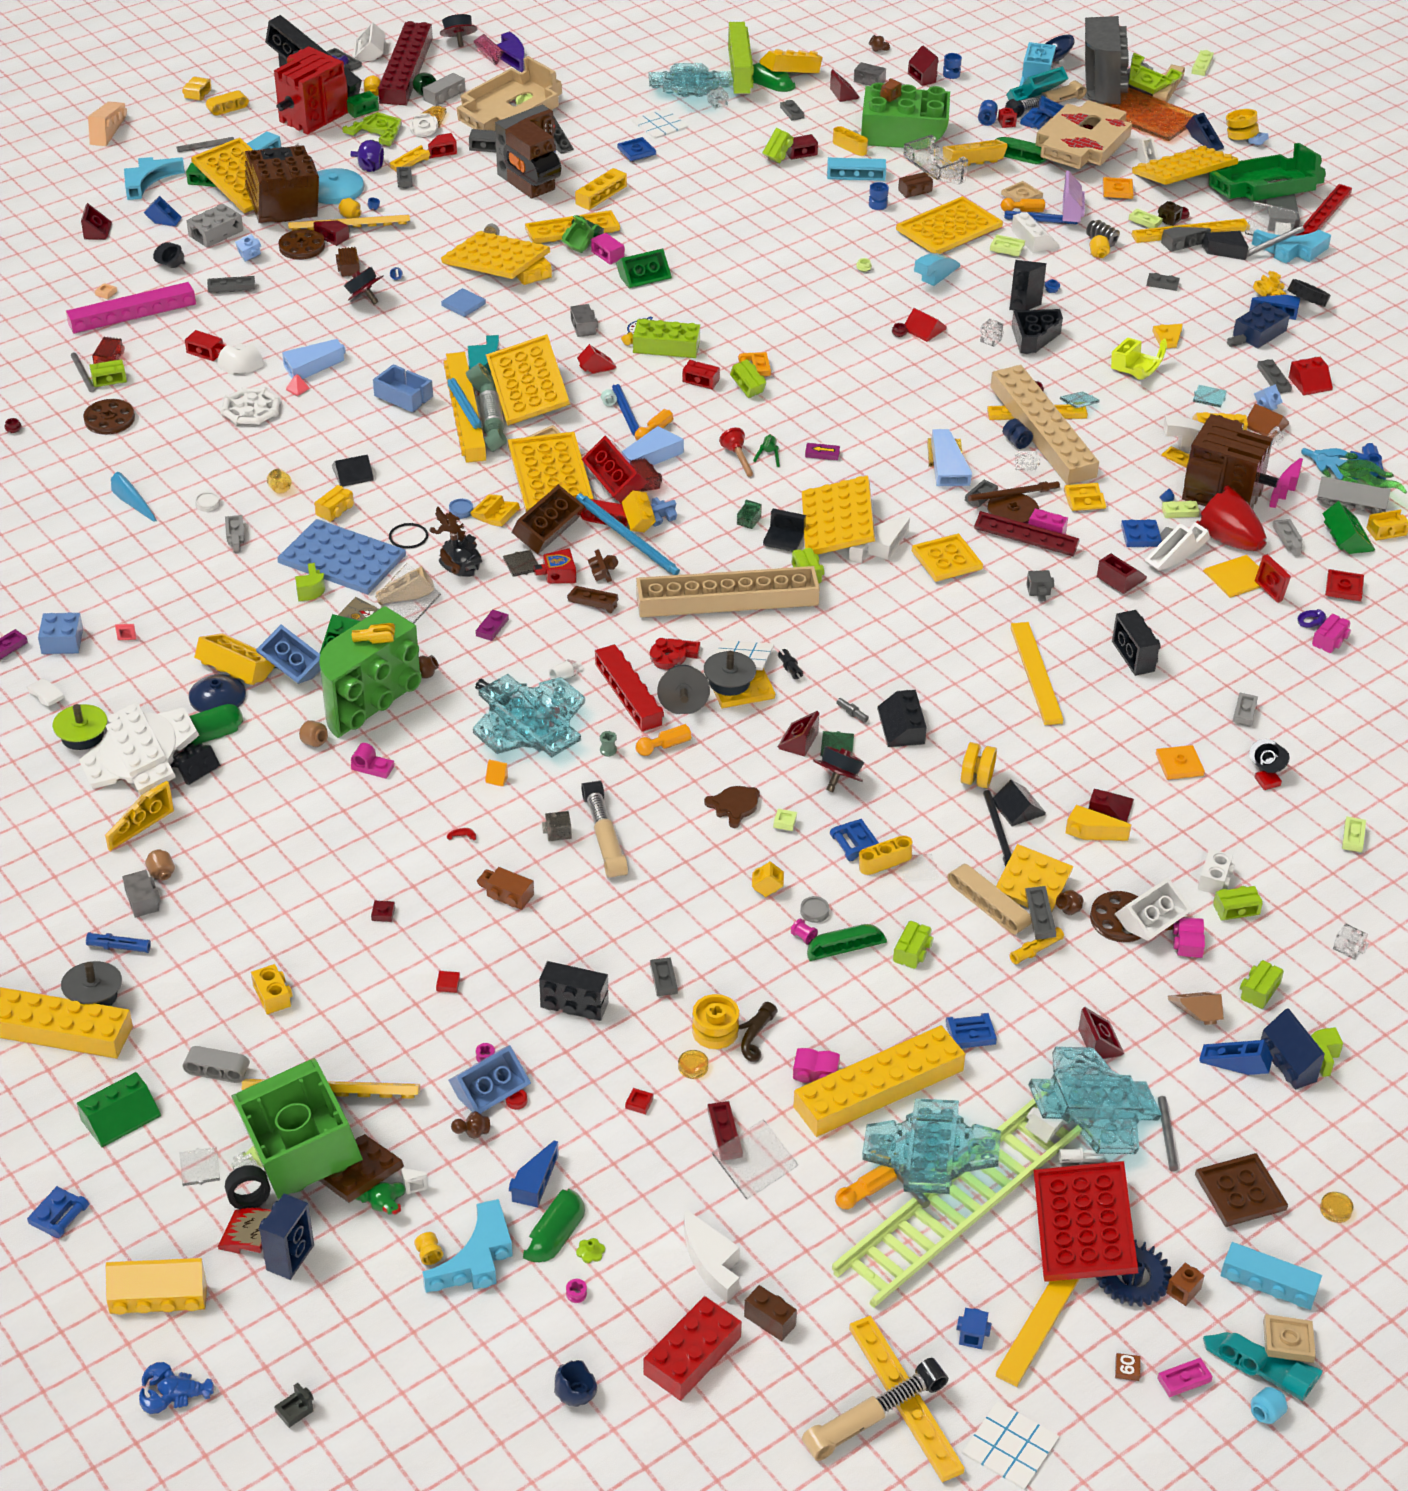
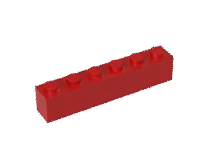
(629, 687)

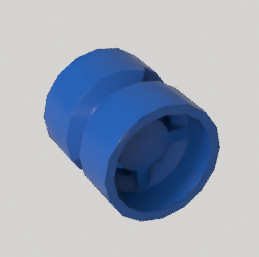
(952, 65)
(988, 112)
(878, 196)

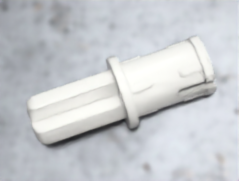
(1079, 1156)

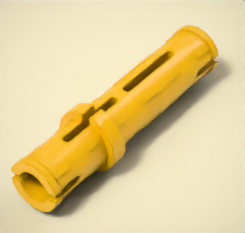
(1030, 949)

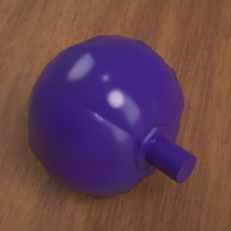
(369, 155)

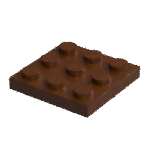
(362, 1176)
(1241, 1189)

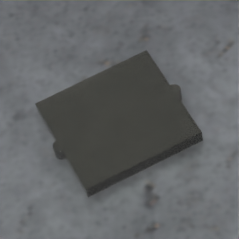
(520, 562)

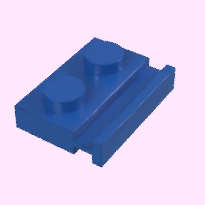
(1034, 119)

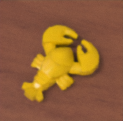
(1269, 285)

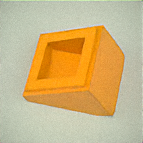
(496, 773)

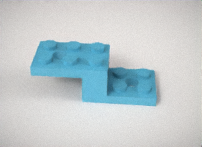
(1037, 60)

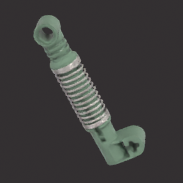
(489, 406)

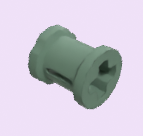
(608, 743)

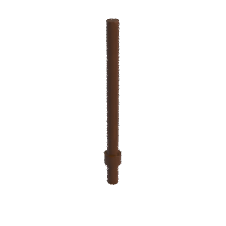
(1042, 487)

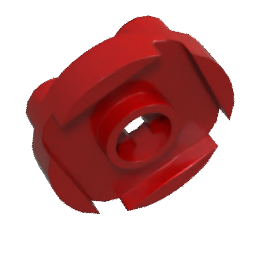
(674, 647)

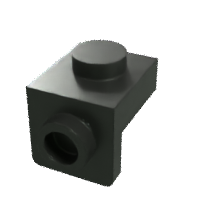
(295, 1406)

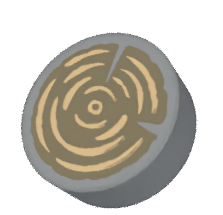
(492, 228)

